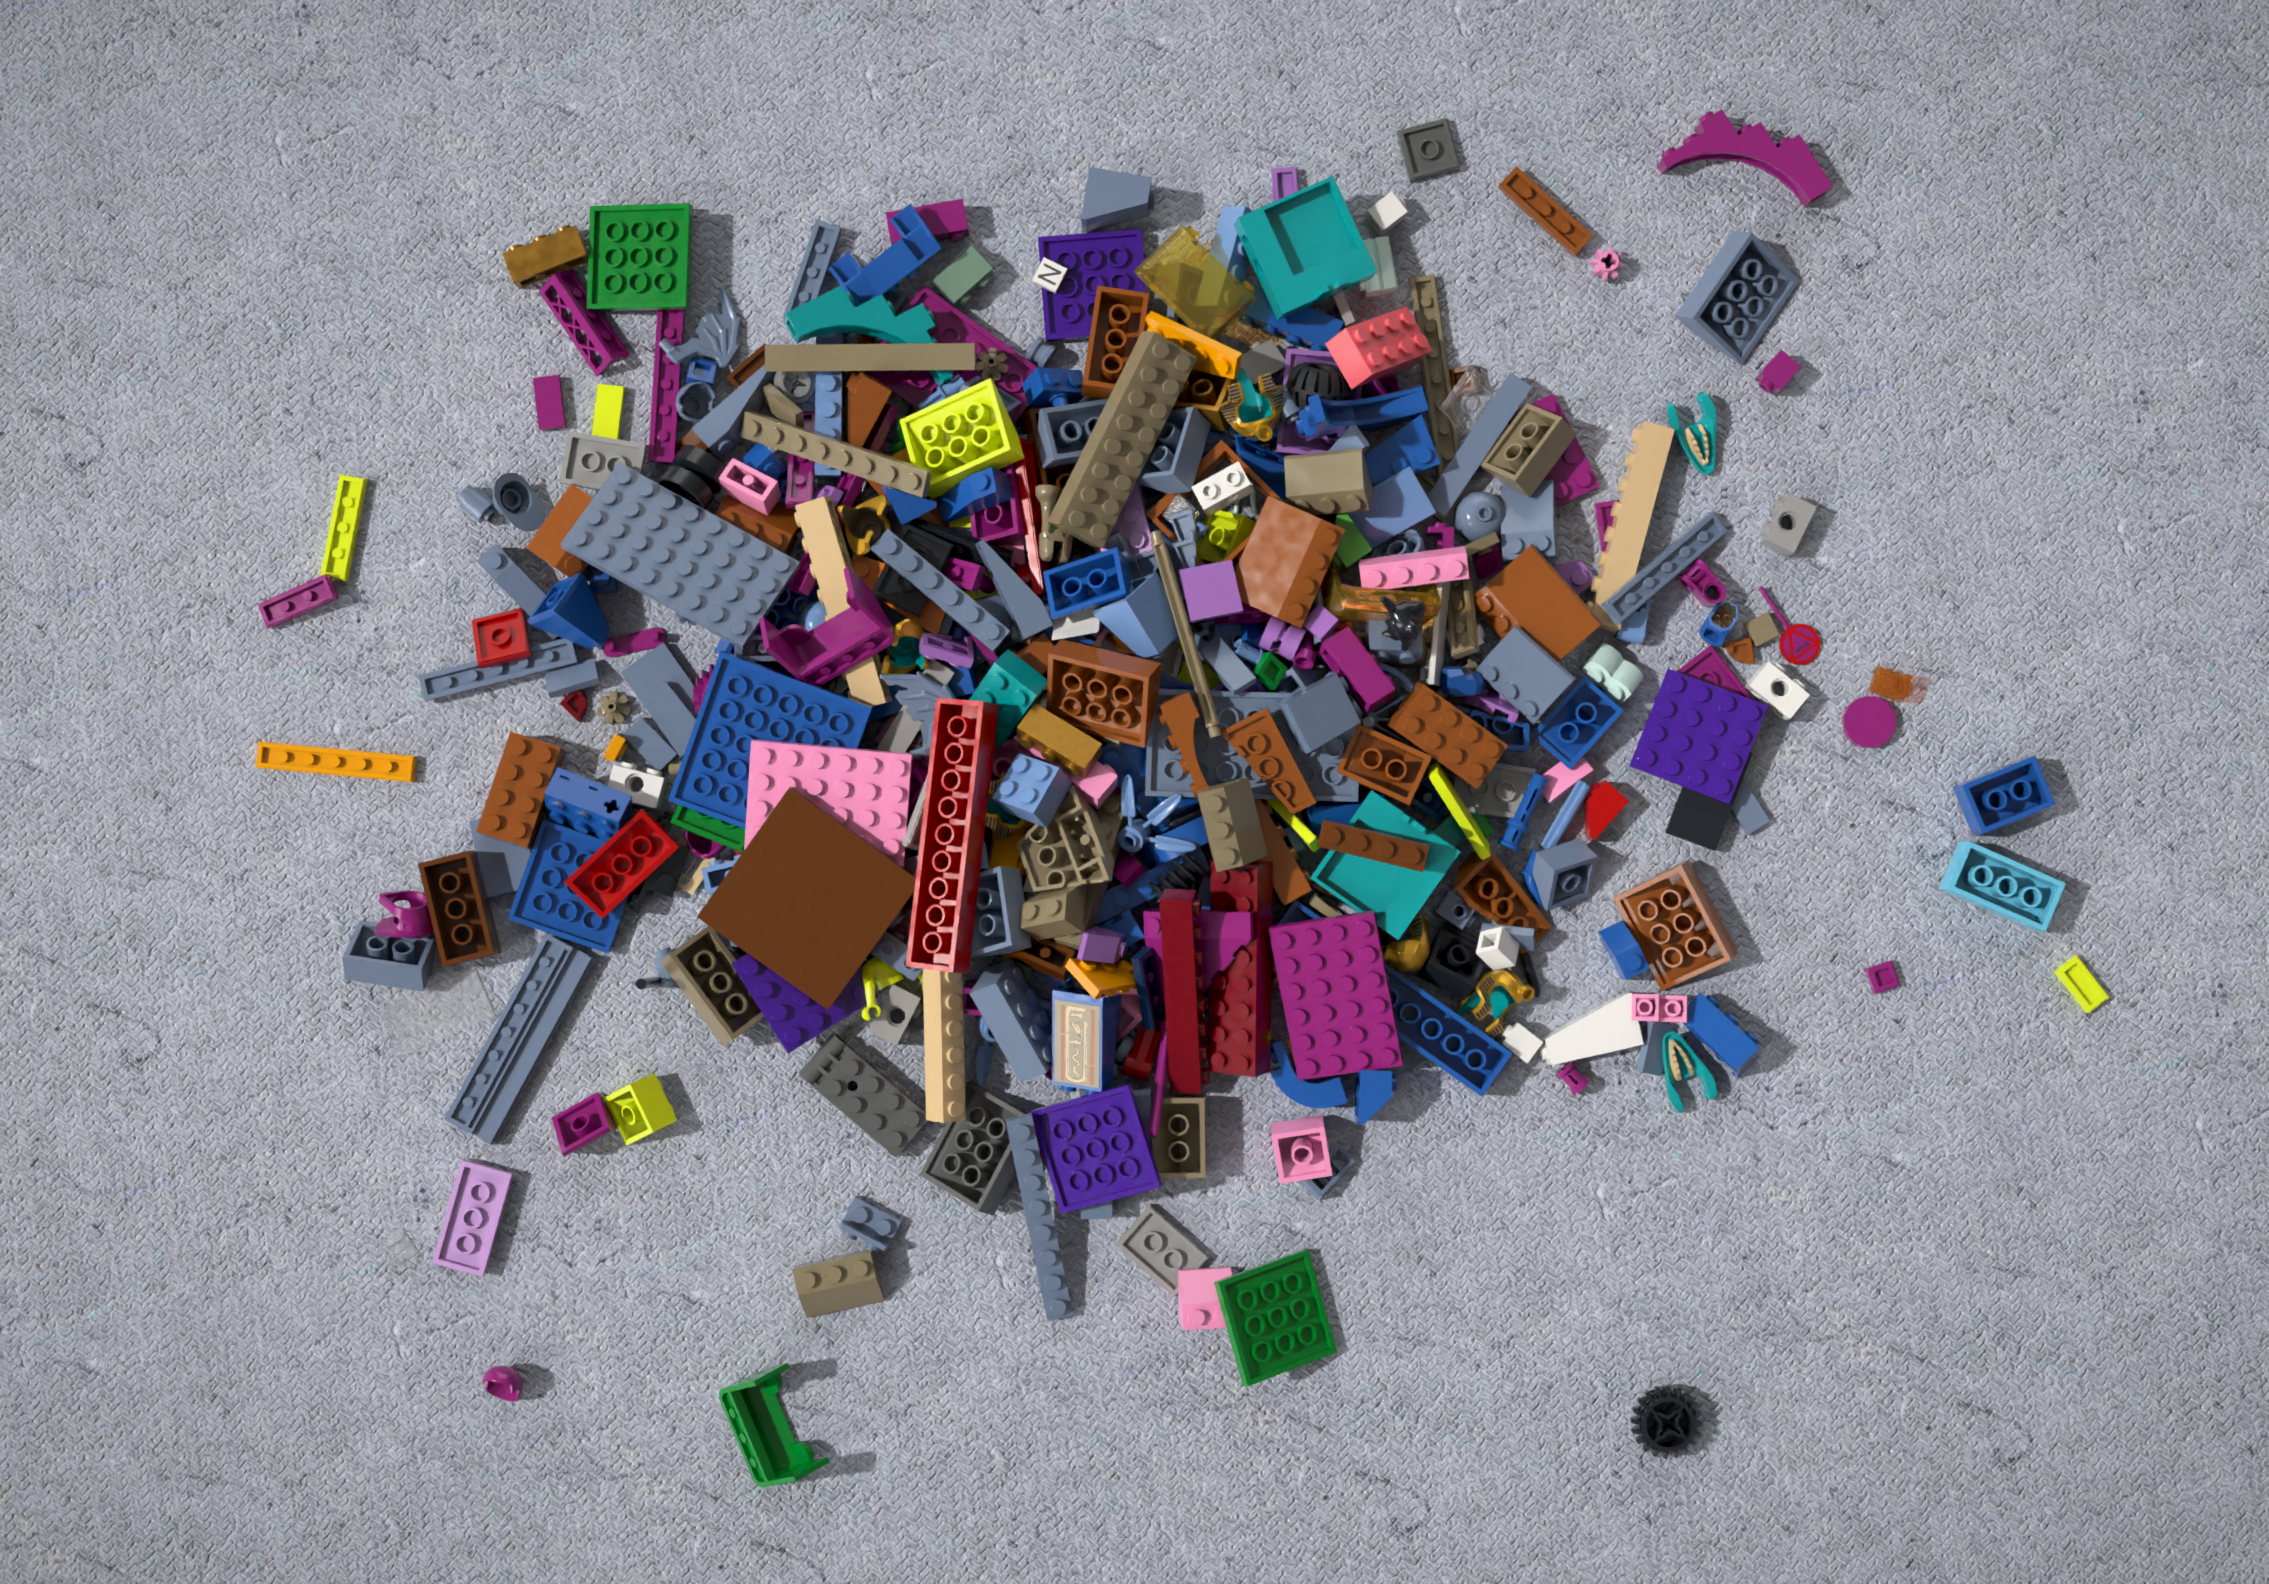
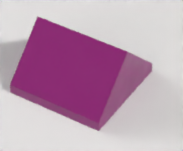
(582, 1124)

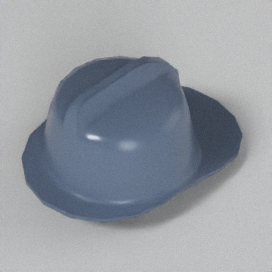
(518, 502)

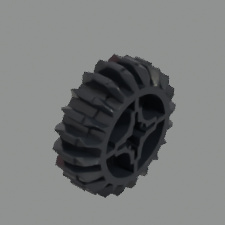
(1659, 1429)

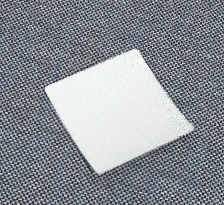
(1075, 624)

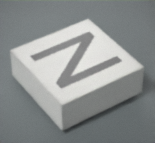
(1049, 275)

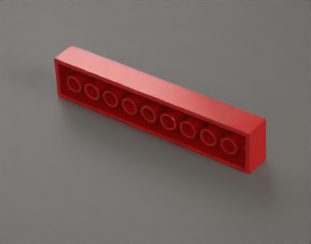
(952, 835)

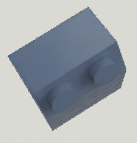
(1529, 522)

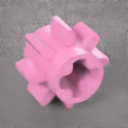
(1613, 262)

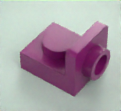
(1445, 532)

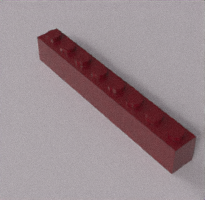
(1183, 990)

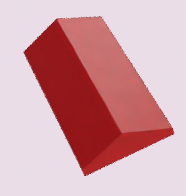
(622, 863)

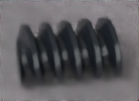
(1180, 876)

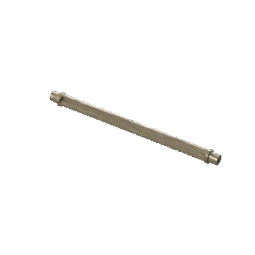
(1185, 634)

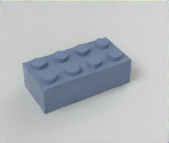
(1015, 1019)

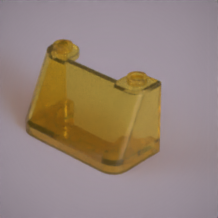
(1196, 284)

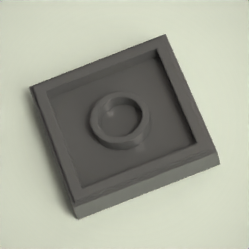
(1428, 150)

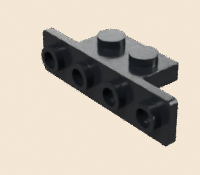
(664, 877)

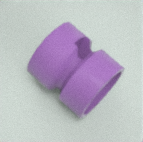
(1282, 638)

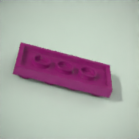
(1572, 471)

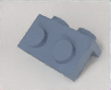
(893, 951)

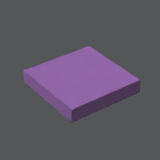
(1210, 591)

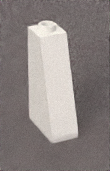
(1594, 1033)

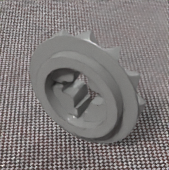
(801, 393)

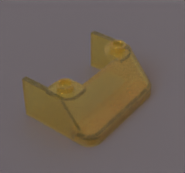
(1364, 603)

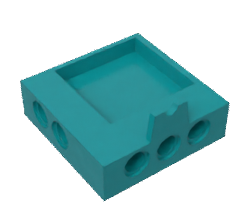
(1305, 248)
(1378, 886)

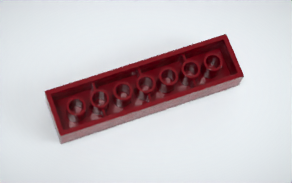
(1243, 990)

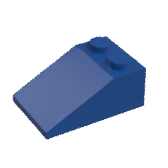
(1577, 722)

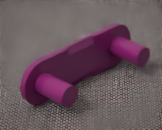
(634, 642)

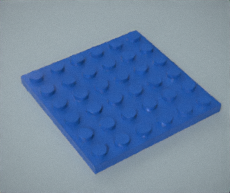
(759, 704)

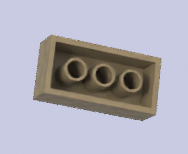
(712, 985)

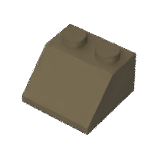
(1054, 912)

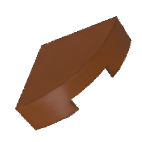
(1741, 650)

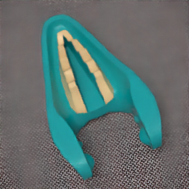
(1698, 438)
(1680, 1064)

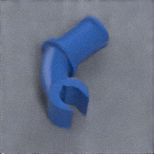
(1529, 878)

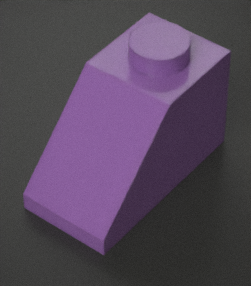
(1102, 945)

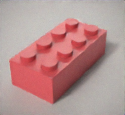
(1378, 347)

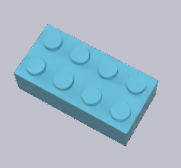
(2002, 886)

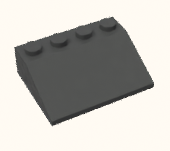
(975, 1155)

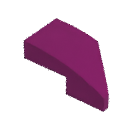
(1127, 868)

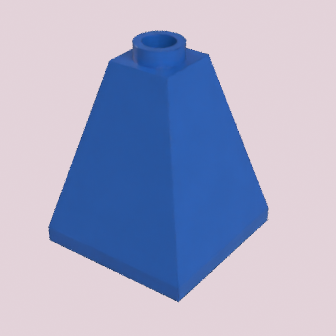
(572, 613)

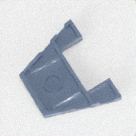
(1182, 552)

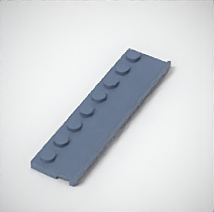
(520, 1039)

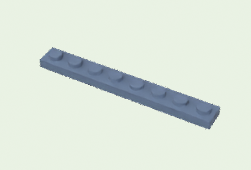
(1039, 1216)

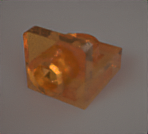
(1890, 684)

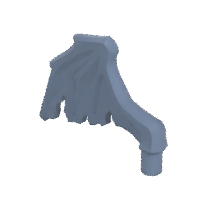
(716, 336)
(921, 701)

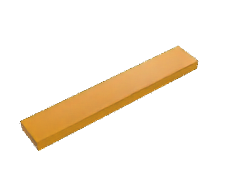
(336, 762)

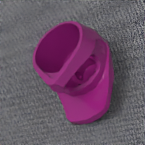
(406, 922)

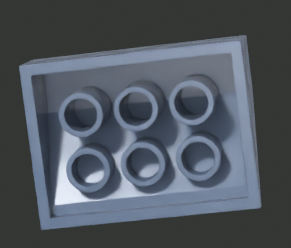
(1738, 296)

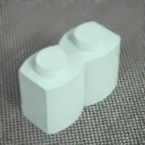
(1612, 673)

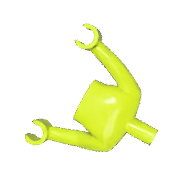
(882, 975)

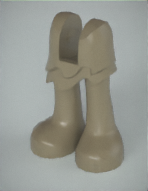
(1047, 497)

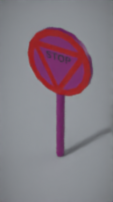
(1798, 642)

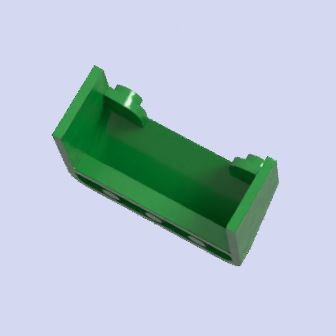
(764, 1431)

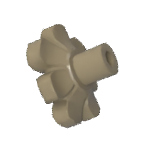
(992, 369)
(618, 709)

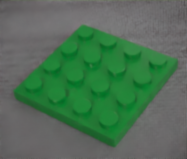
(639, 257)
(1275, 1317)

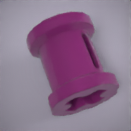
(1570, 1070)

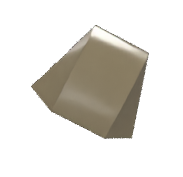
(1069, 849)

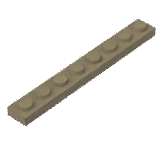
(836, 453)

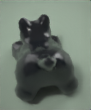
(1403, 620)

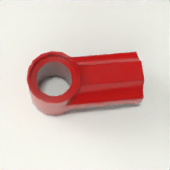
(1140, 1058)

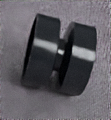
(693, 476)

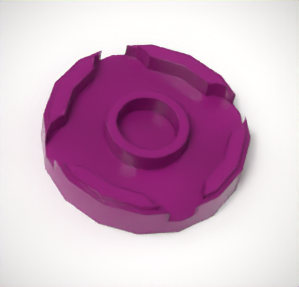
(1868, 722)

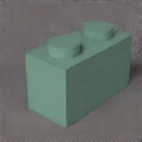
(964, 278)

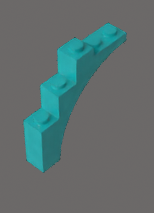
(836, 314)

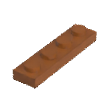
(1545, 211)

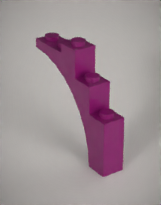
(1787, 160)

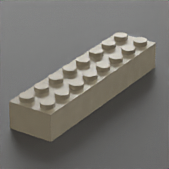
(1122, 439)

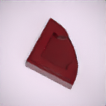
(576, 704)

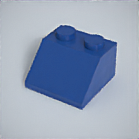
(1372, 1092)

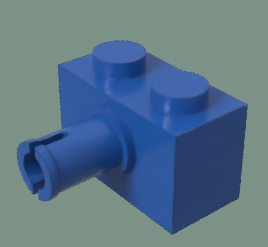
(1053, 387)

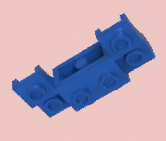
(891, 265)

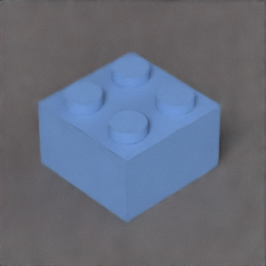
(1032, 790)

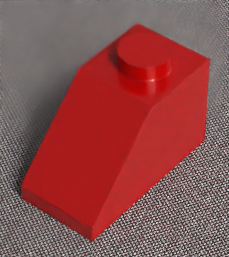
(1601, 808)

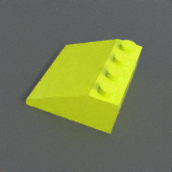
(961, 436)

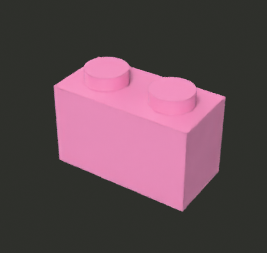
(750, 486)

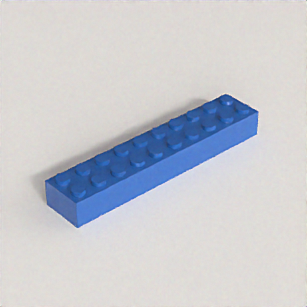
(1433, 1027)

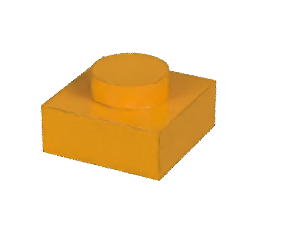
(615, 748)

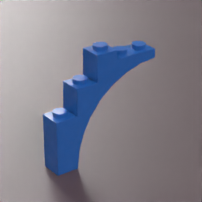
(1372, 413)

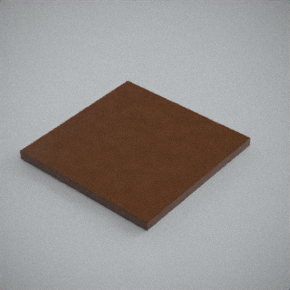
(808, 898)

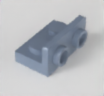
(869, 1224)

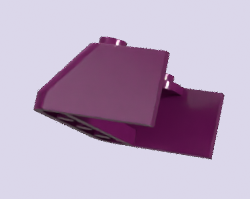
(835, 644)

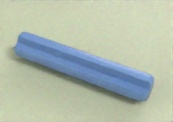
(1566, 814)

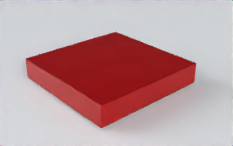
(501, 638)

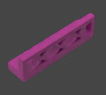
(599, 332)

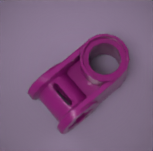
(1700, 582)

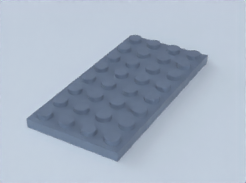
(680, 555)
(1223, 764)

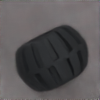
(1317, 378)

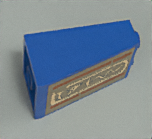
(1083, 1039)

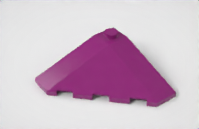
(1222, 936)

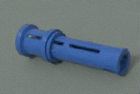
(1519, 823)

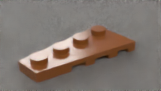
(1266, 751)

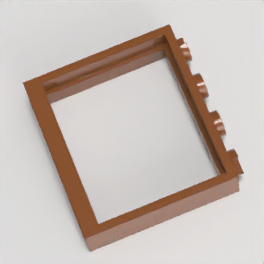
(1207, 465)

